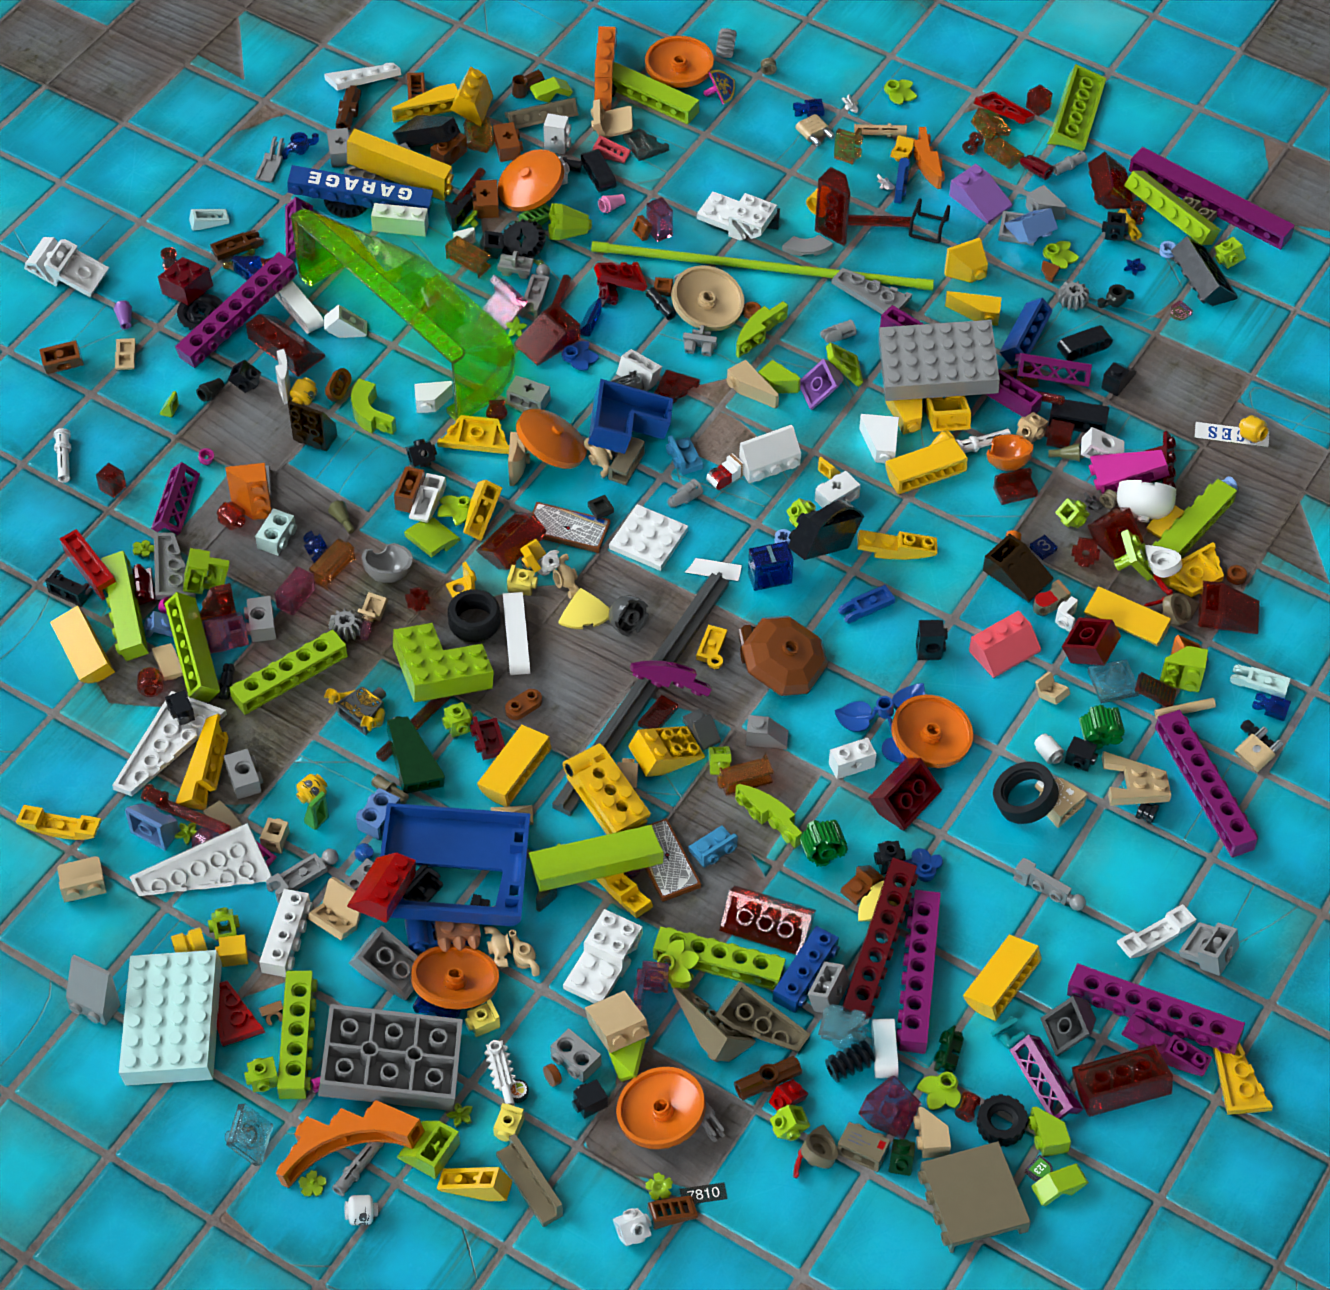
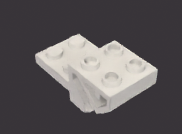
(739, 218)
(64, 263)
(604, 957)

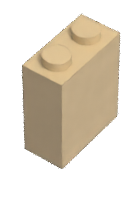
(617, 1021)

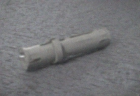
(352, 1173)

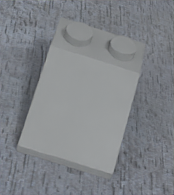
(386, 962)
(91, 991)

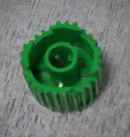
(1102, 726)
(823, 842)

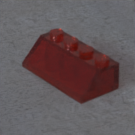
(833, 206)
(273, 335)
(766, 920)
(1122, 1080)

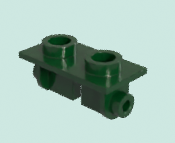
(950, 1041)

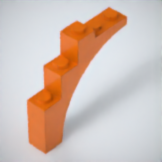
(605, 65)
(346, 1129)

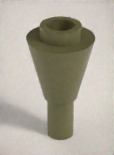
(1070, 452)
(340, 513)

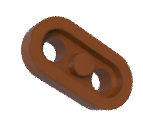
(337, 388)
(524, 703)

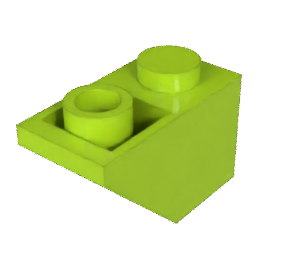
(780, 378)
(1050, 1133)

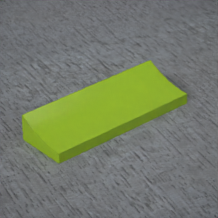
(1077, 108)
(596, 858)

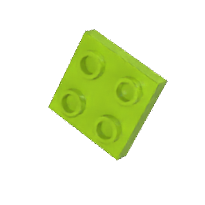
(1135, 556)

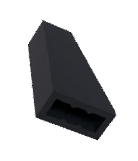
(426, 130)

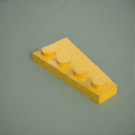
(1239, 1084)

